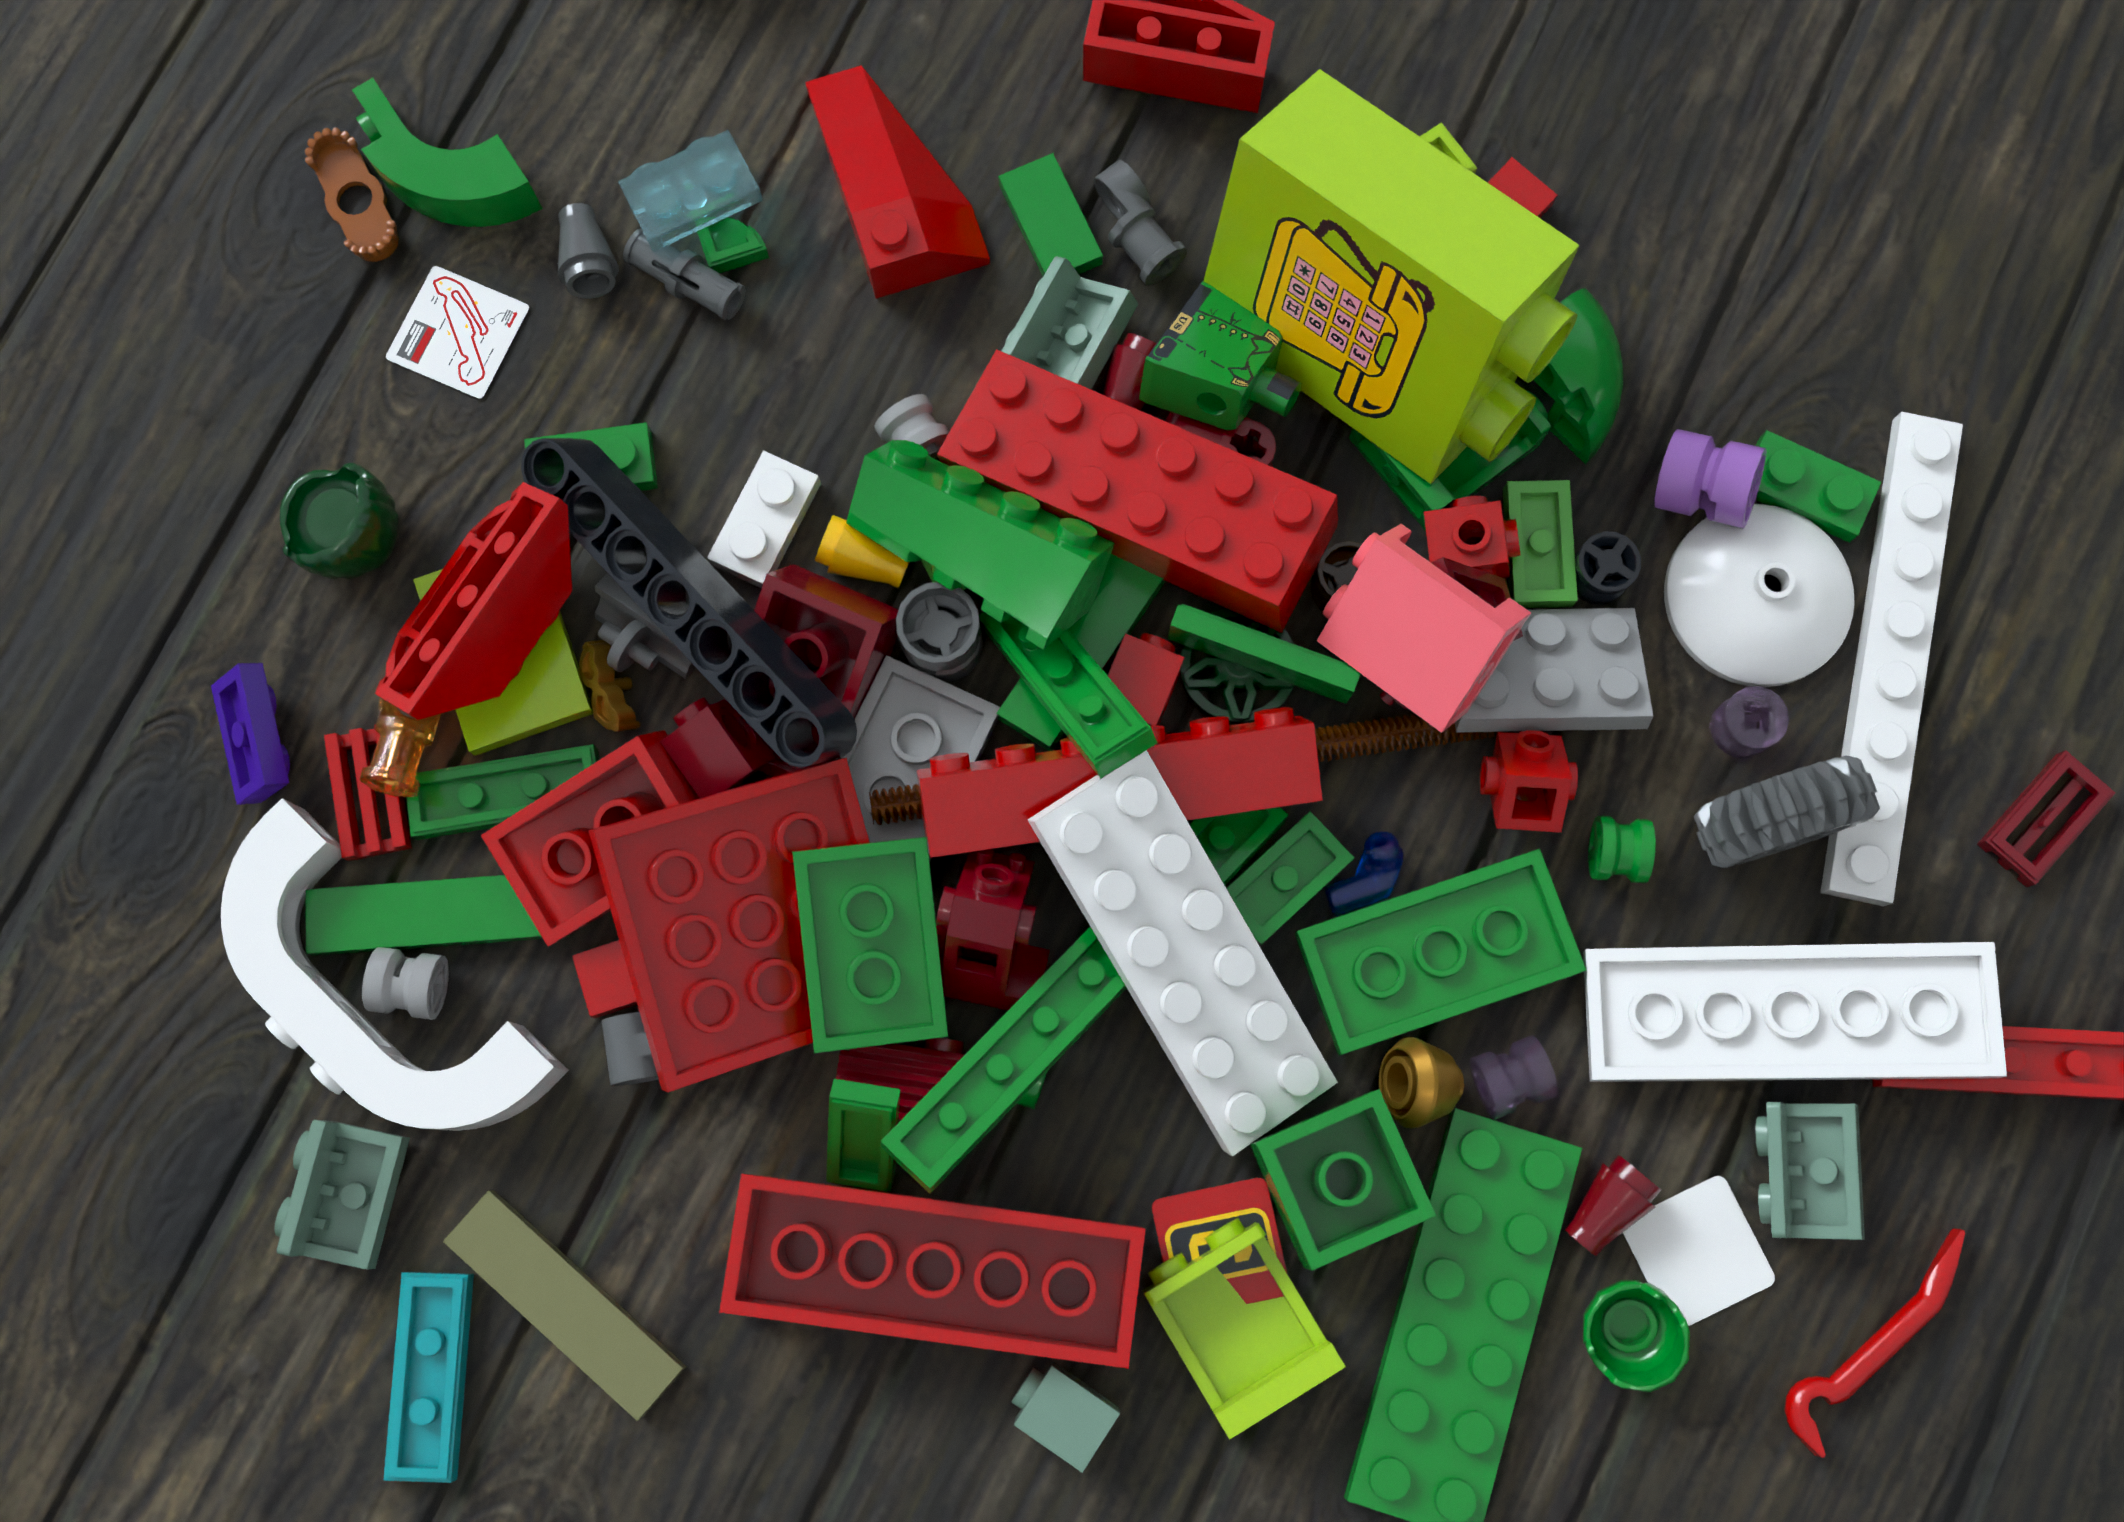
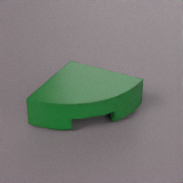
(731, 245)

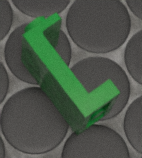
(1462, 477)

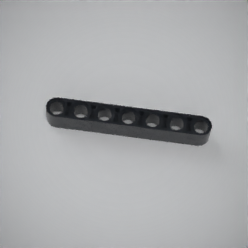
(617, 540)

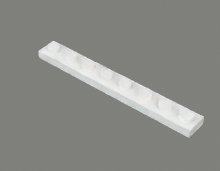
(1895, 650)

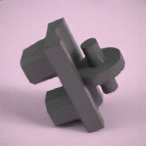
(633, 633)

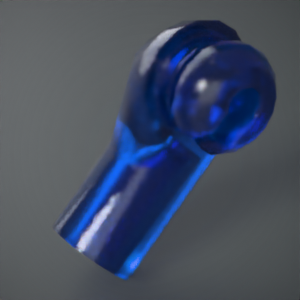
(1374, 876)

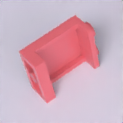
(1417, 629)

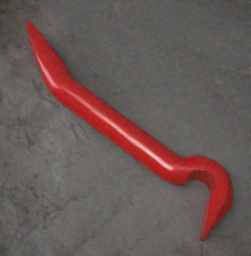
(1877, 1348)

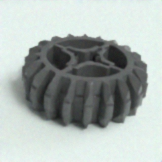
(1786, 811)

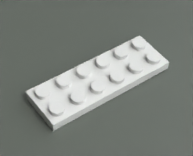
(1183, 951)
(1794, 1012)

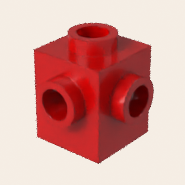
(1468, 522)
(1529, 781)

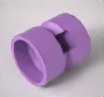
(1710, 478)

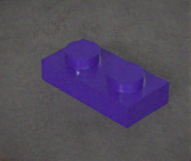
(250, 733)

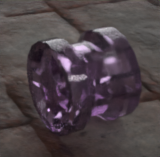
(1737, 732)

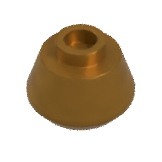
(1419, 1082)

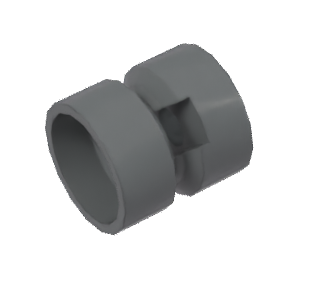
(940, 631)

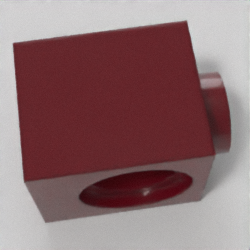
(715, 747)

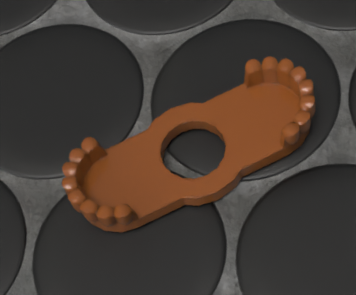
(341, 166)

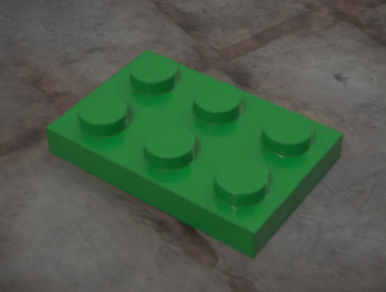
(870, 944)

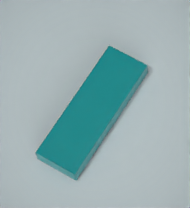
(429, 1377)

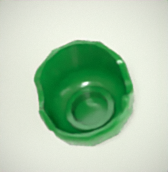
(1636, 1335)

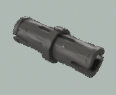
(685, 275)

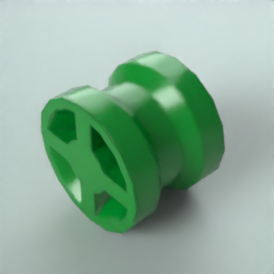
(1621, 849)

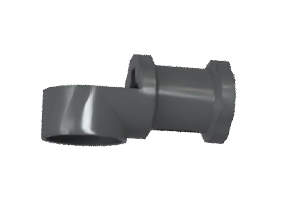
(1136, 227)

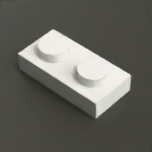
(764, 519)

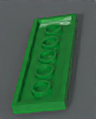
(1463, 1323)

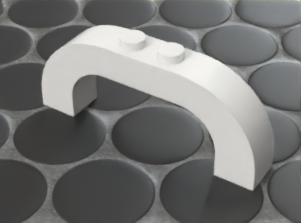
(264, 945)

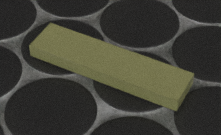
(565, 1304)

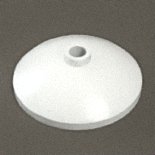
(1737, 623)

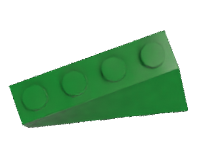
(981, 538)

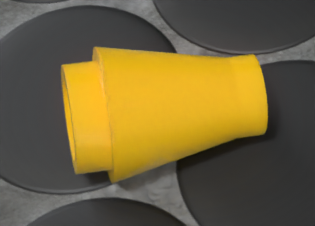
(858, 556)

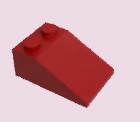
(548, 842)

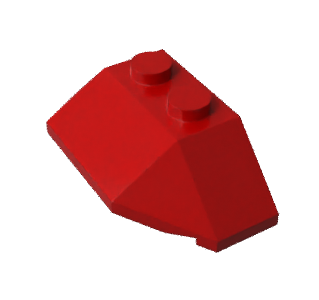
(483, 609)

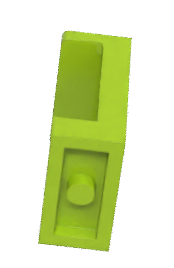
(1240, 1353)

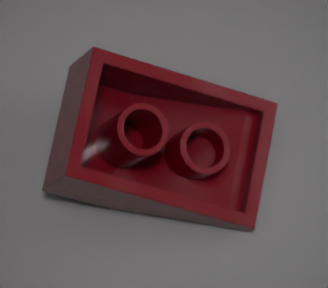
(832, 631)

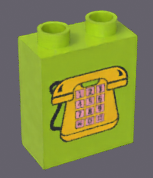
(1391, 277)

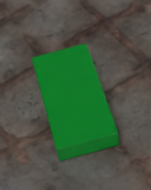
(1049, 215)
(856, 1124)

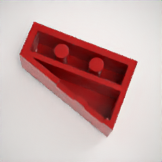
(1180, 49)

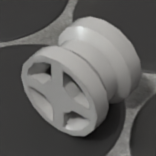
(912, 421)

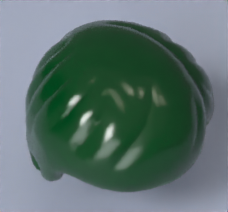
(338, 522)

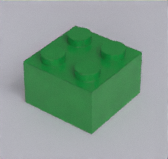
(1342, 1180)

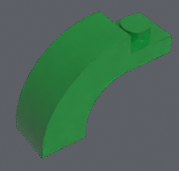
(451, 186)

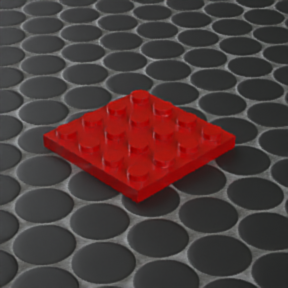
(715, 919)

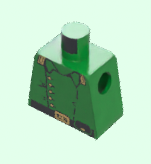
(1217, 364)

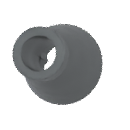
(584, 255)

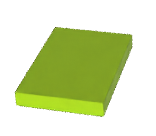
(536, 700)

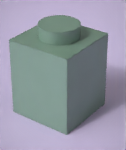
(1064, 1414)

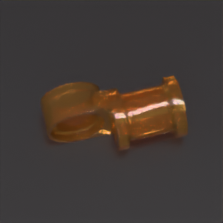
(398, 751)

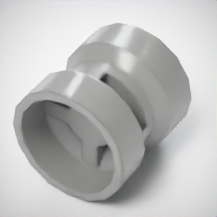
(405, 983)

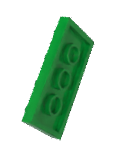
(1439, 952)

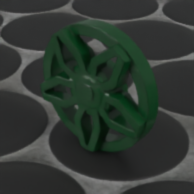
(1233, 679)

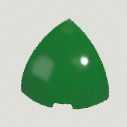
(1584, 379)

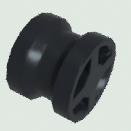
(1613, 557)

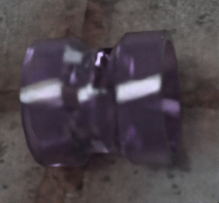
(1509, 1079)

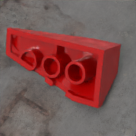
(897, 195)

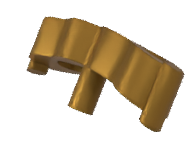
(607, 696)

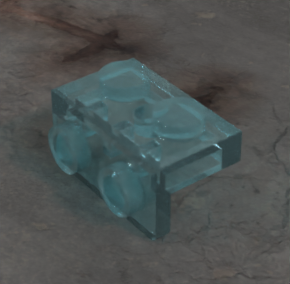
(690, 190)

